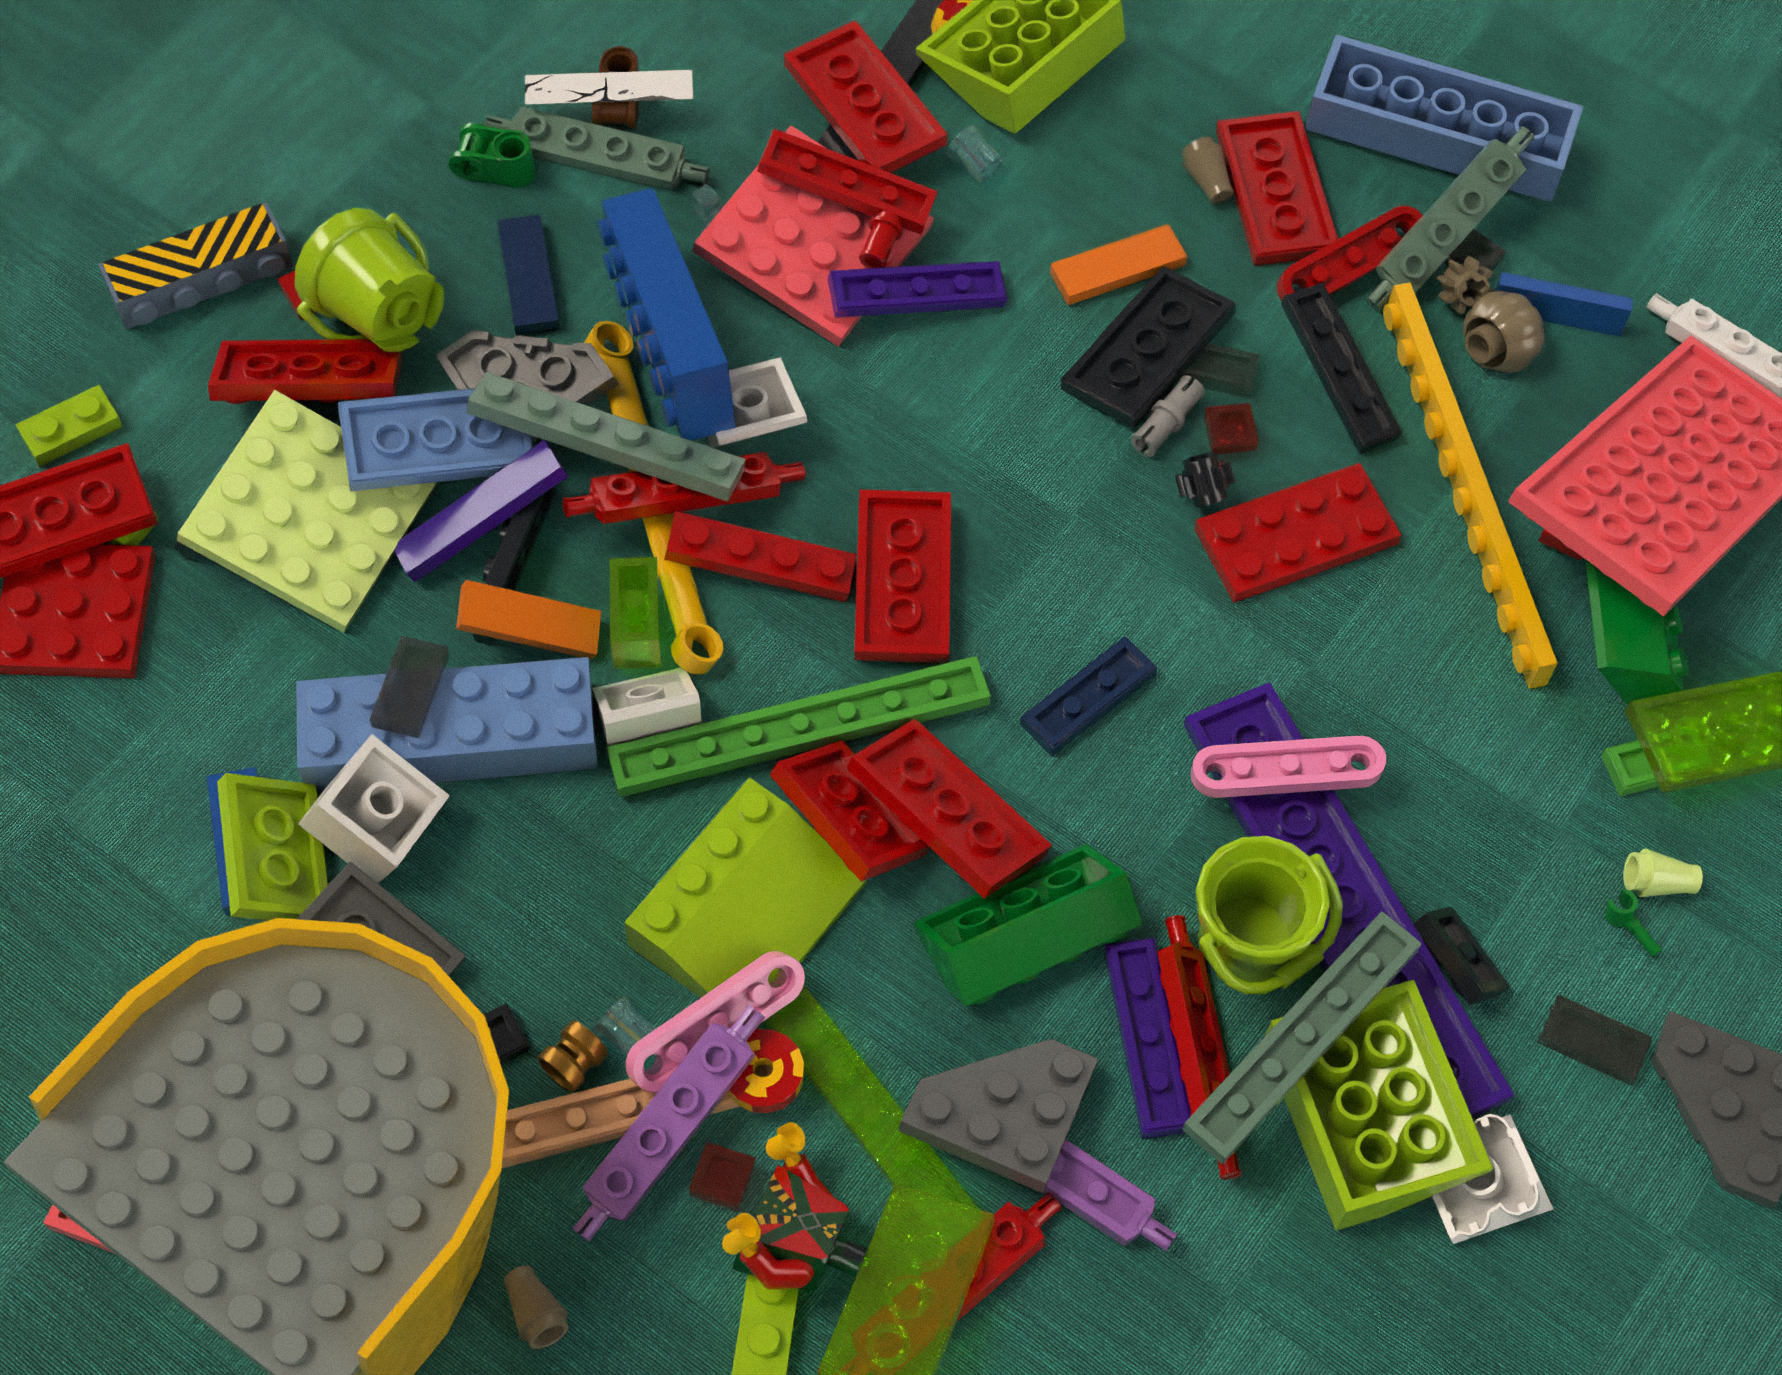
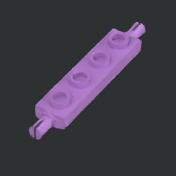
(668, 1122)
(1105, 1198)

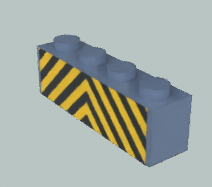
(196, 265)

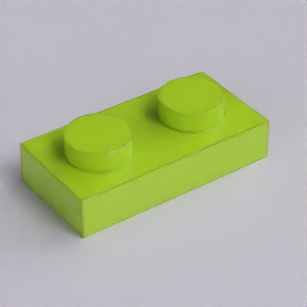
(69, 425)

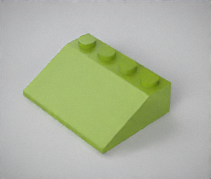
(1021, 53)
(740, 891)
(1385, 1114)

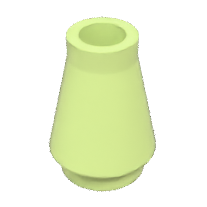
(1657, 874)

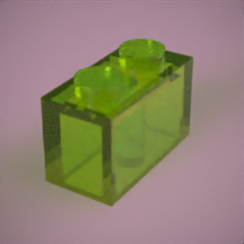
(635, 612)

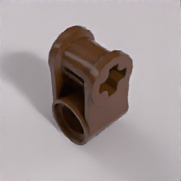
(621, 112)

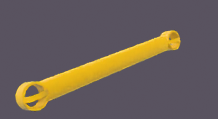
(675, 578)

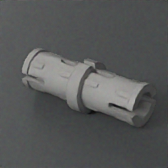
(1167, 416)

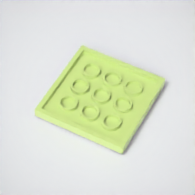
(289, 517)

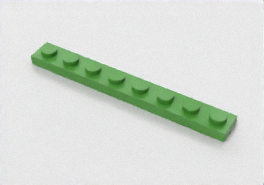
(797, 726)

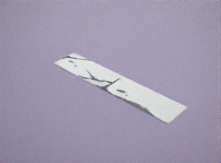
(608, 87)

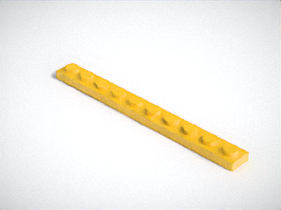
(1471, 493)

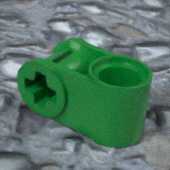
(495, 154)

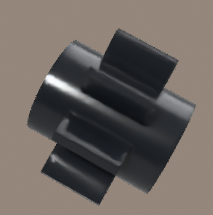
(1205, 479)

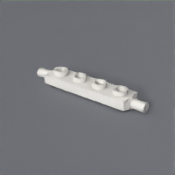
(1722, 337)

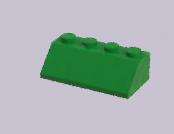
(1634, 642)
(1029, 924)

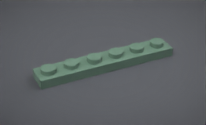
(606, 436)
(1301, 1037)

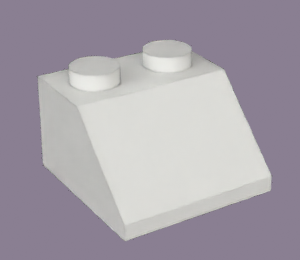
(374, 809)

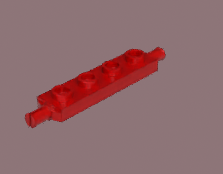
(642, 496)
(1194, 1022)
(1010, 1244)

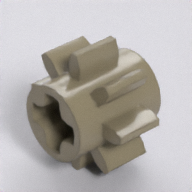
(1464, 283)

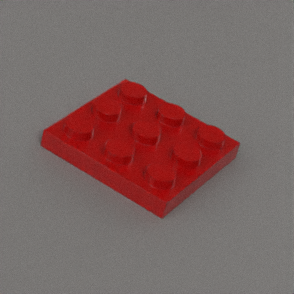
(77, 614)

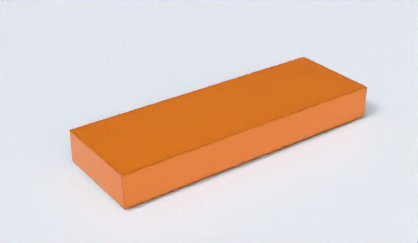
(1117, 264)
(528, 619)

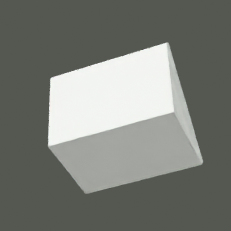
(761, 402)
(647, 706)

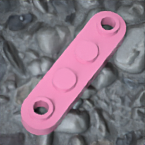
(1288, 766)
(722, 1006)

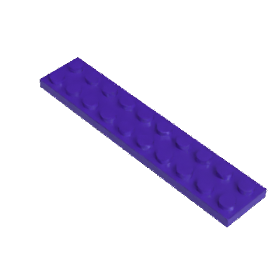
(1322, 826)

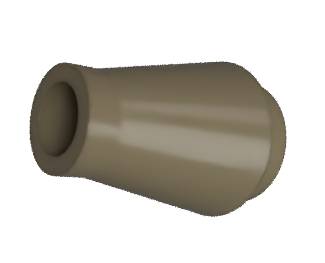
(1207, 167)
(536, 1311)

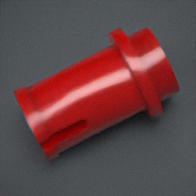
(884, 232)

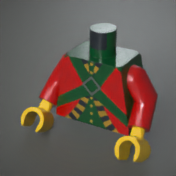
(794, 1224)

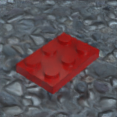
(846, 812)

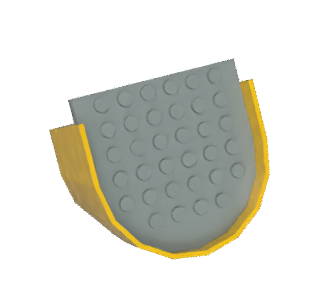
(287, 1143)

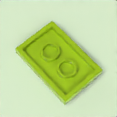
(269, 858)

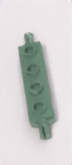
(603, 149)
(1452, 216)

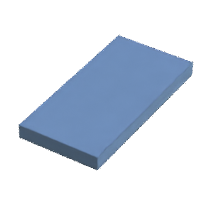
(423, 440)

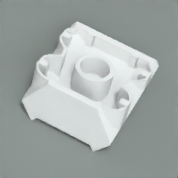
(1500, 1196)

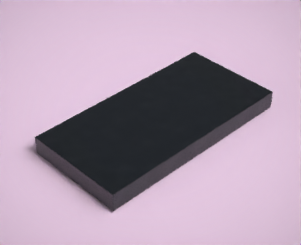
(1148, 346)

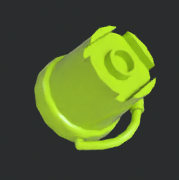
(368, 280)
(1262, 911)

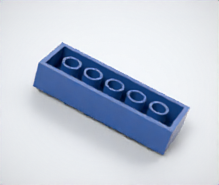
(666, 316)

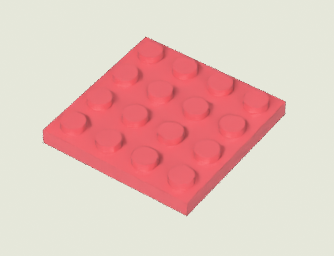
(788, 243)

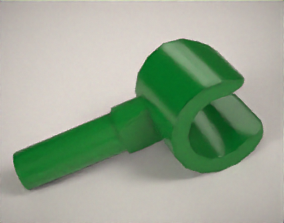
(1628, 919)

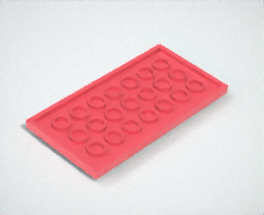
(1665, 476)

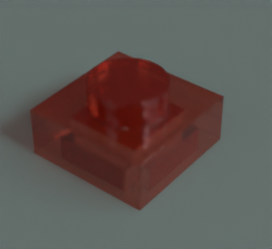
(1231, 428)
(722, 1176)

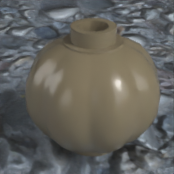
(1503, 324)

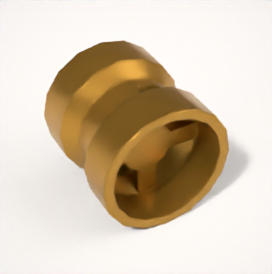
(572, 1056)

